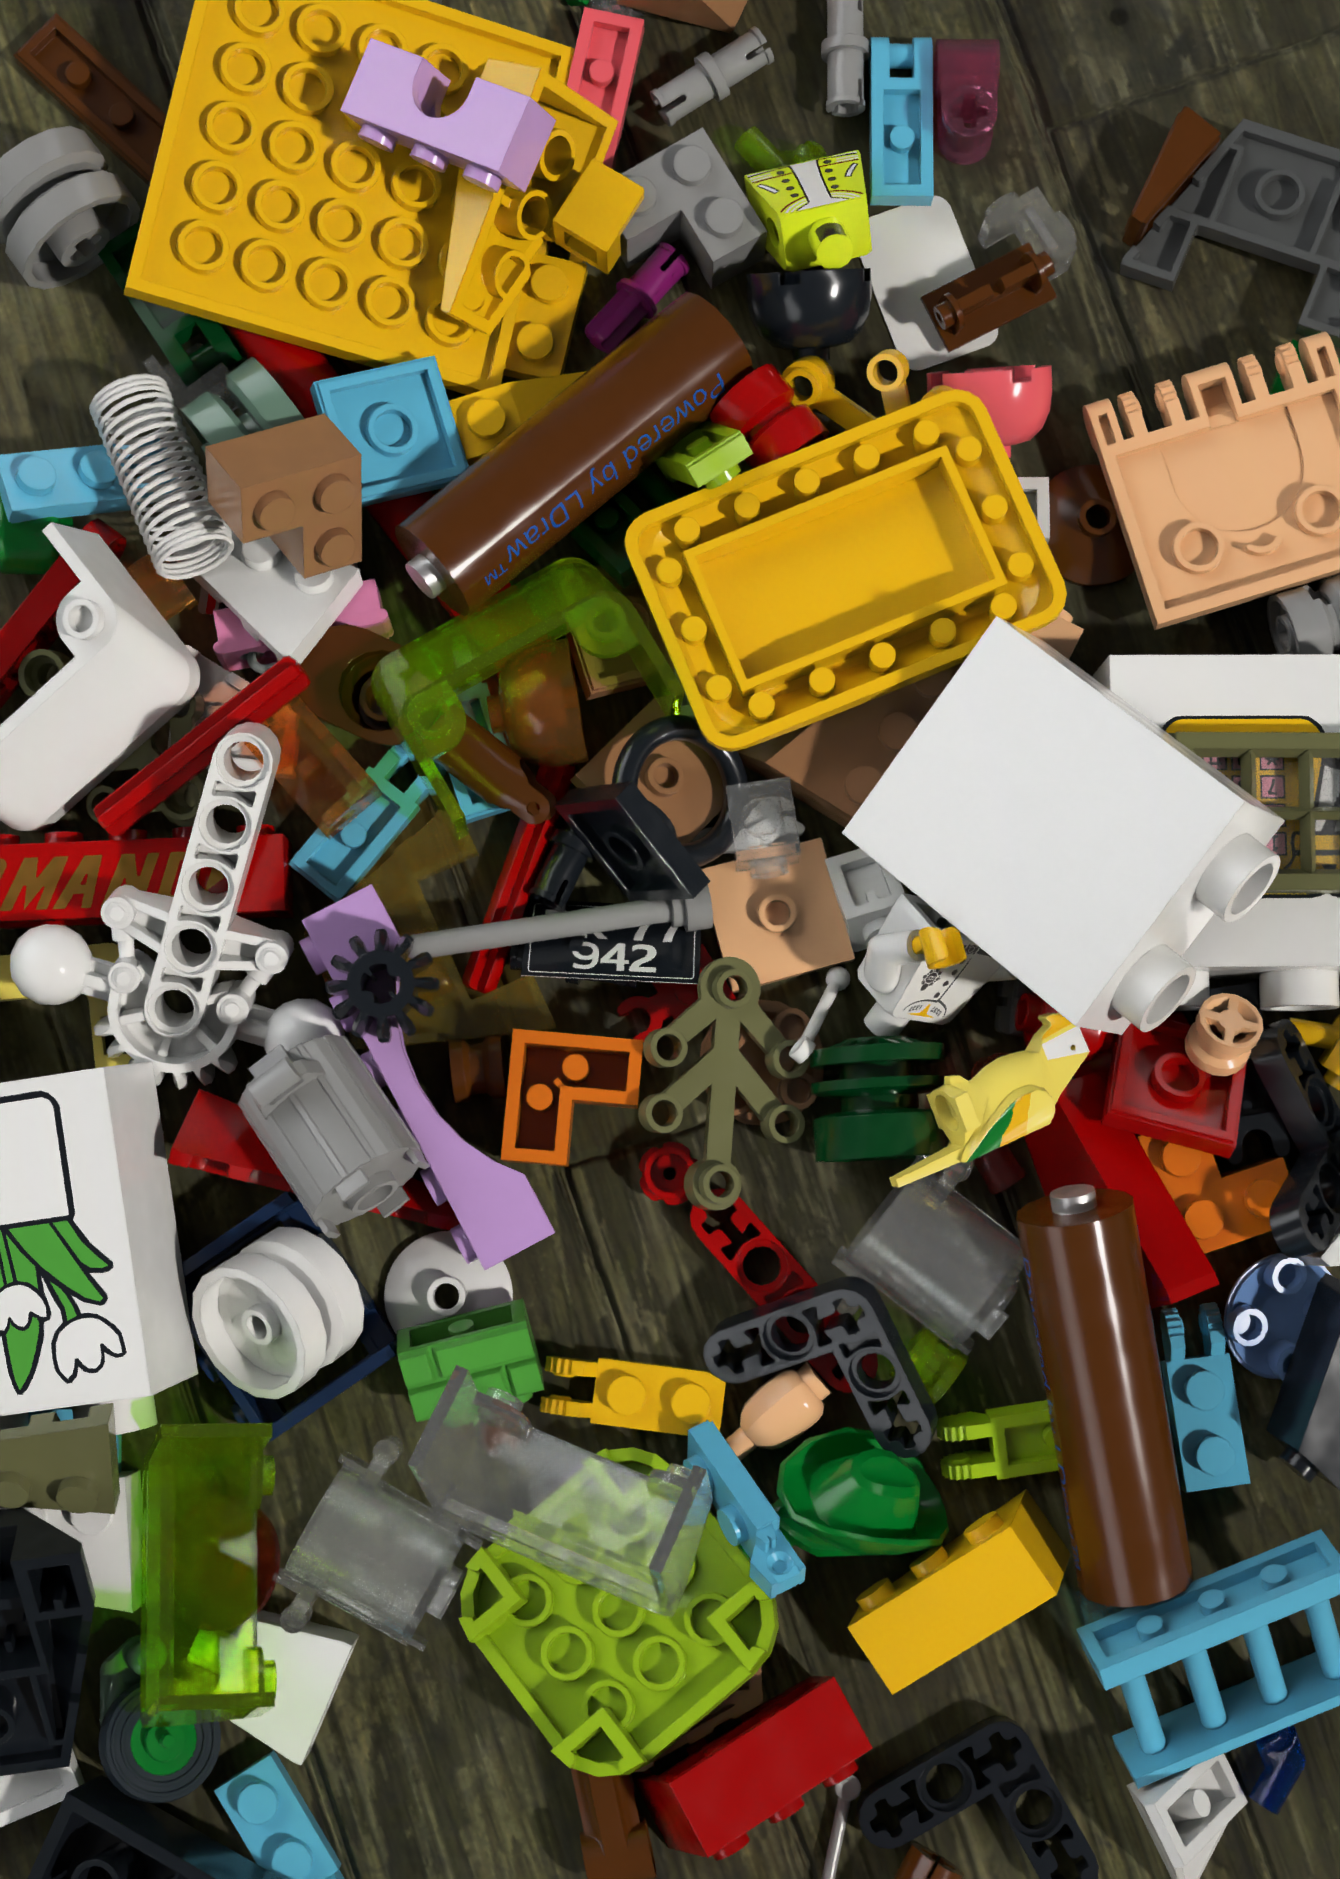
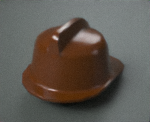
(341, 682)

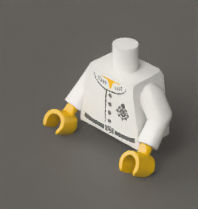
(922, 968)

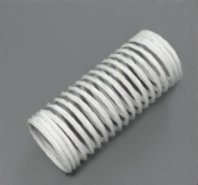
(142, 419)

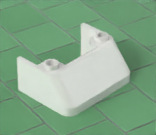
(105, 701)

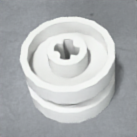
(278, 1312)

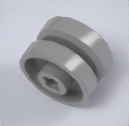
(60, 206)

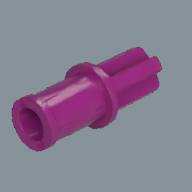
(635, 299)

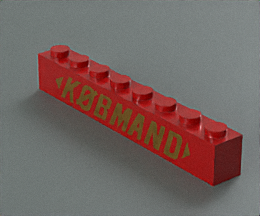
(72, 878)

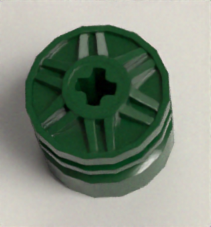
(878, 1100)

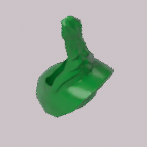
(856, 1498)

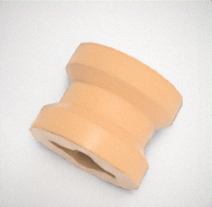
(1240, 1030)

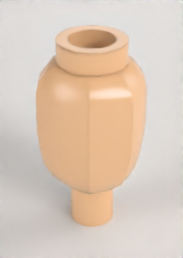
(780, 1411)

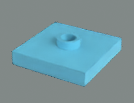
(399, 426)

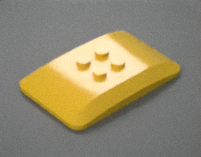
(843, 570)

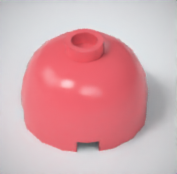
(1014, 397)

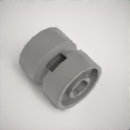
(1306, 619)

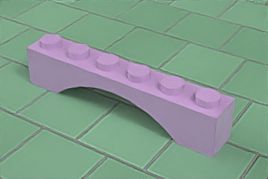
(490, 1200)

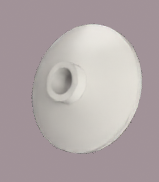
(427, 1265)

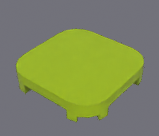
(607, 1675)

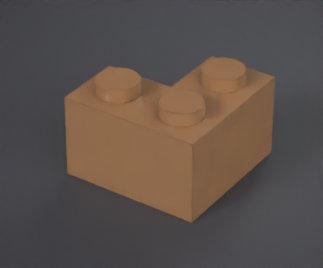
(294, 486)

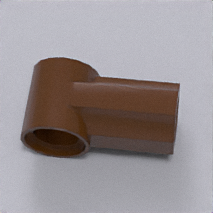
(614, 1835)

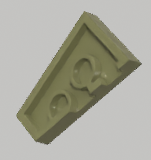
(61, 1463)

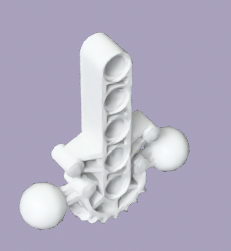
(57, 966)

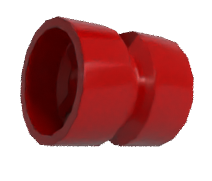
(767, 418)

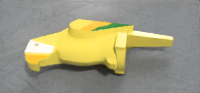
(1003, 1099)

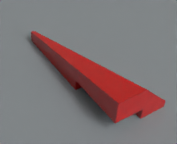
(224, 1143)

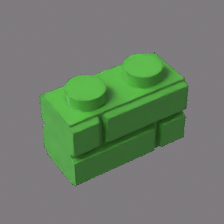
(488, 1342)

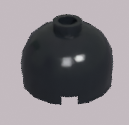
(810, 308)

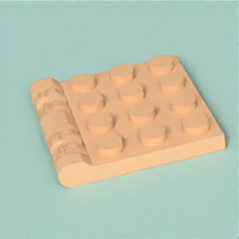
(1237, 493)

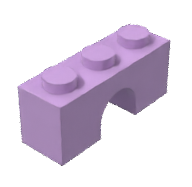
(491, 136)

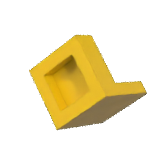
(596, 215)

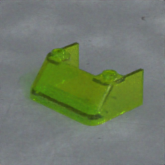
(422, 679)
(202, 1575)

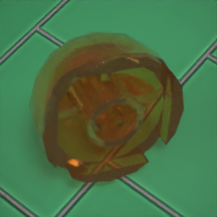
(540, 706)

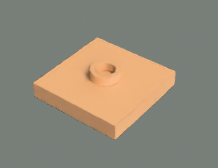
(780, 922)

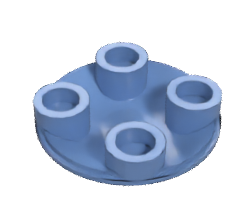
(1269, 1312)

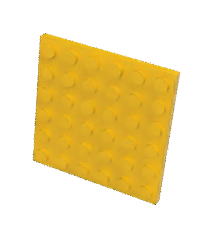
(289, 219)

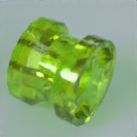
(934, 1362)

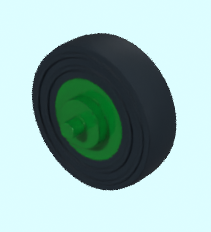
(155, 1761)

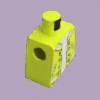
(813, 211)

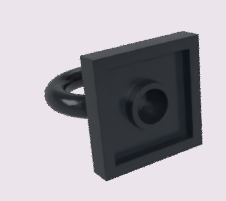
(635, 836)

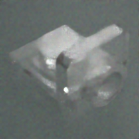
(763, 827)

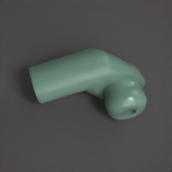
(119, 1673)

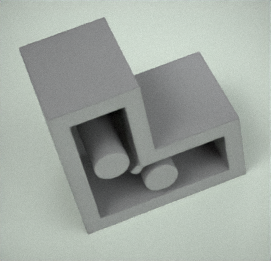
(698, 201)

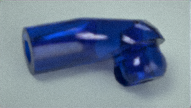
(1283, 1765)

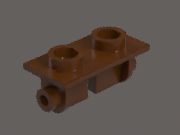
(990, 296)

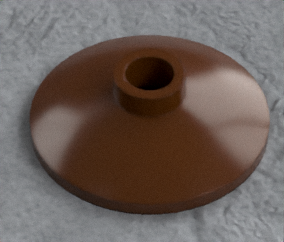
(1082, 552)

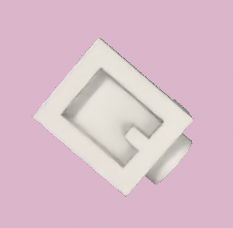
(863, 894)

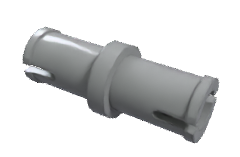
(845, 56)
(712, 76)

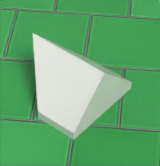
(1189, 1813)

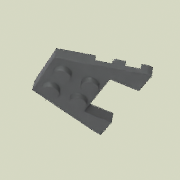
(1263, 197)

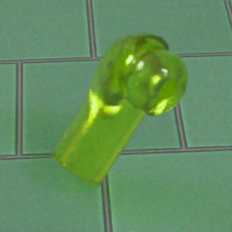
(763, 155)

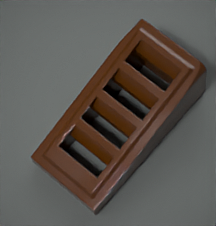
(1181, 156)

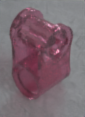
(966, 93)

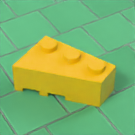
(960, 1592)

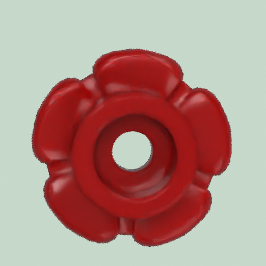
(652, 1168)

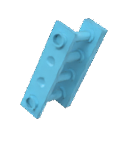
(1207, 1613)

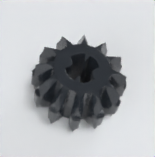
(398, 970)

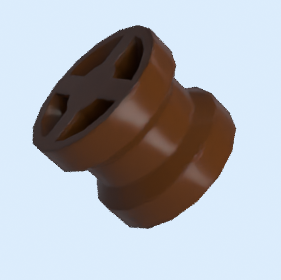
(478, 1068)

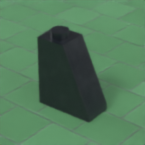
(1309, 1399)

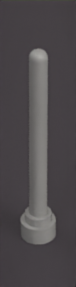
(691, 913)

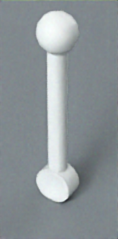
(837, 980)

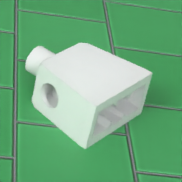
(307, 1678)

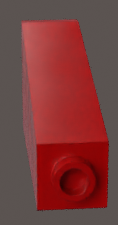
(1085, 1152)

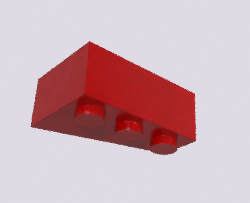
(755, 1769)

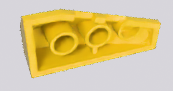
(502, 231)

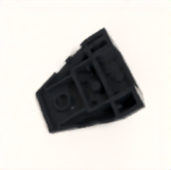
(43, 1641)

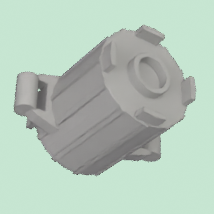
(331, 1131)

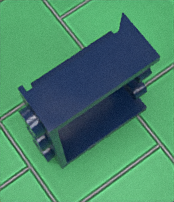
(376, 1335)

